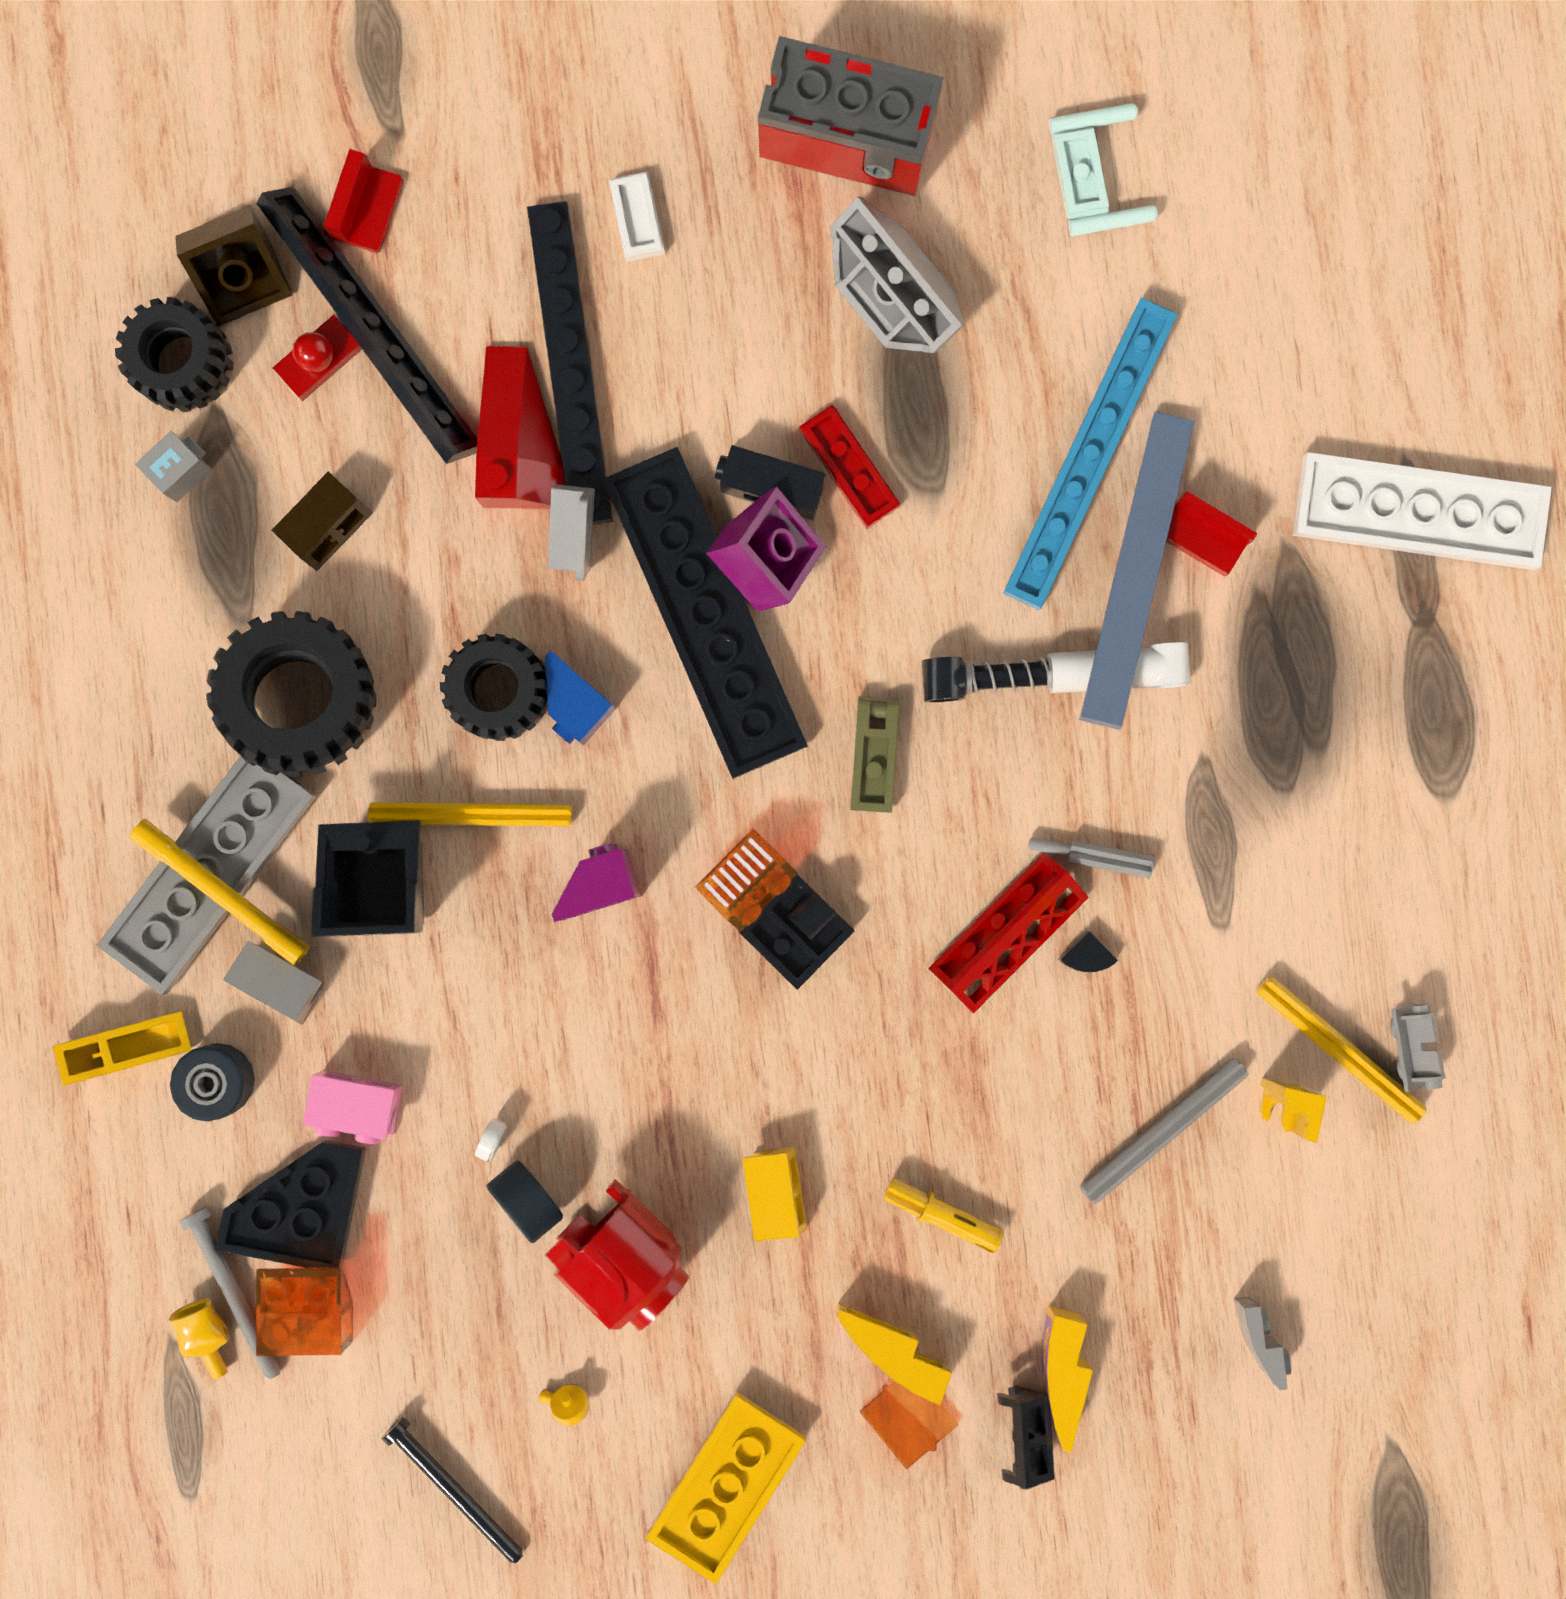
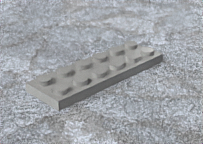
(232, 839)

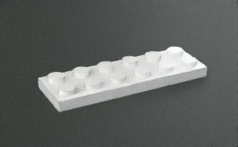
(1422, 511)

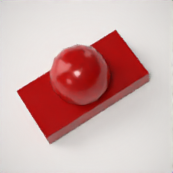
(317, 357)

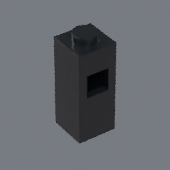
(752, 474)

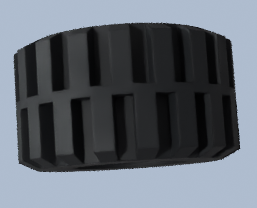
(147, 337)
(470, 663)

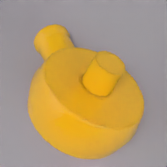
(567, 1405)

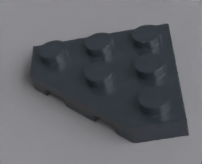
(299, 1212)

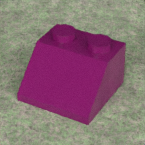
(767, 551)
(598, 883)

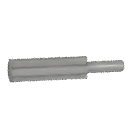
(1098, 856)

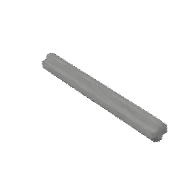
(1164, 1130)

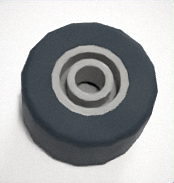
(226, 1074)
(525, 1201)

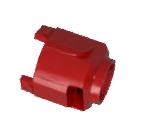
(621, 1266)

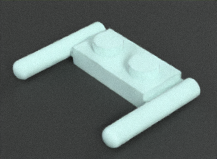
(1082, 173)

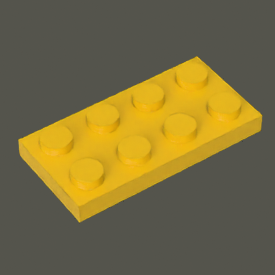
(726, 1487)

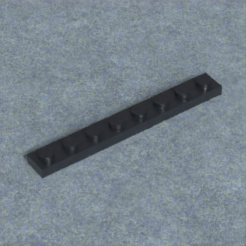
(368, 324)
(569, 353)

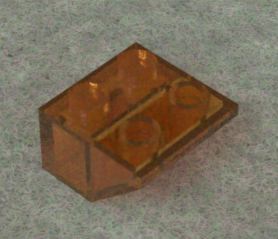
(303, 1311)

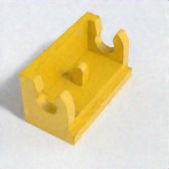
(1301, 1108)
(774, 1194)

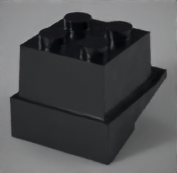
(368, 879)

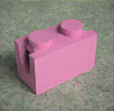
(352, 1106)

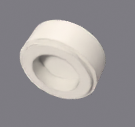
(491, 1140)

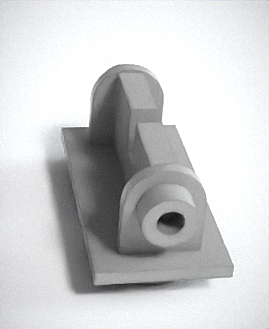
(1412, 1028)

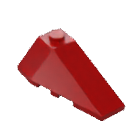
(515, 437)

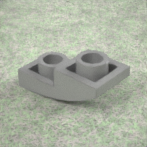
(1265, 1350)

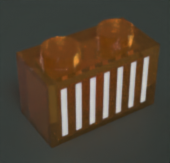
(746, 880)

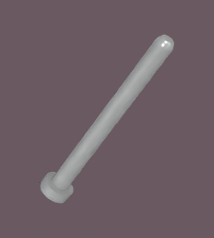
(197, 1223)

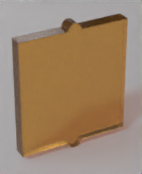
(907, 1422)

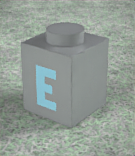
(174, 465)

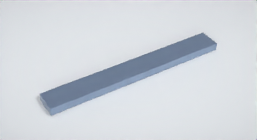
(1136, 571)

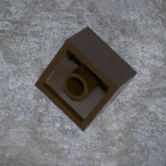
(232, 265)

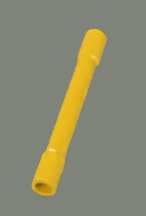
(166, 850)

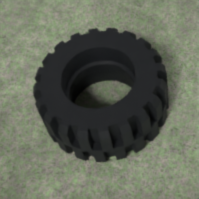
(272, 645)

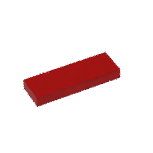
(849, 466)

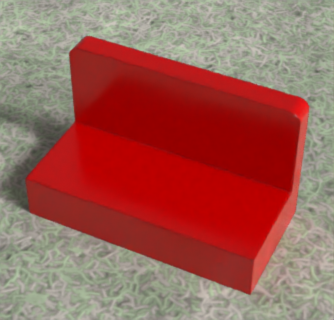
(363, 203)
(1208, 534)

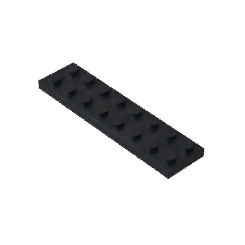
(704, 614)

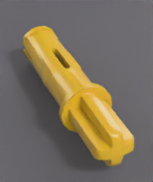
(943, 1215)

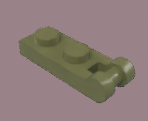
(874, 756)

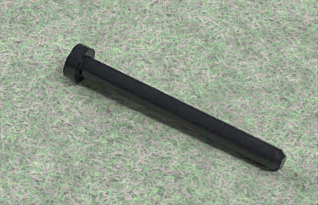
(452, 1490)

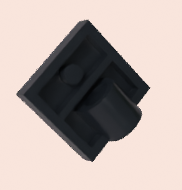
(797, 932)

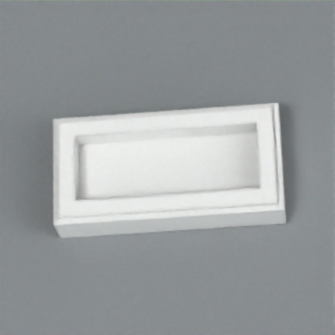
(637, 216)

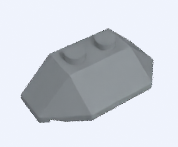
(892, 281)

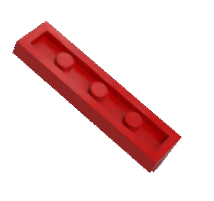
(1005, 928)

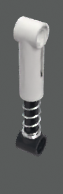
(1061, 672)

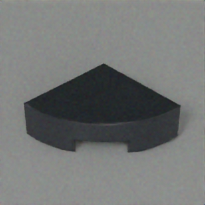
(1088, 955)

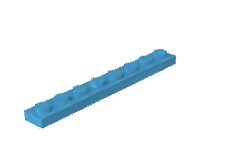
(1090, 454)

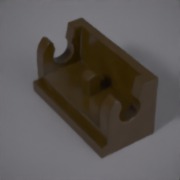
(322, 521)

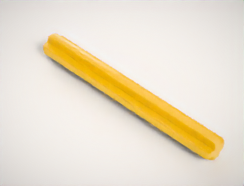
(473, 813)
(1341, 1050)

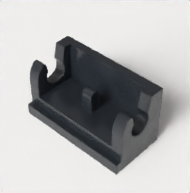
(1031, 1437)

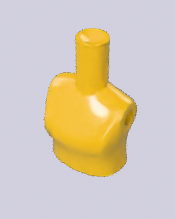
(201, 1334)

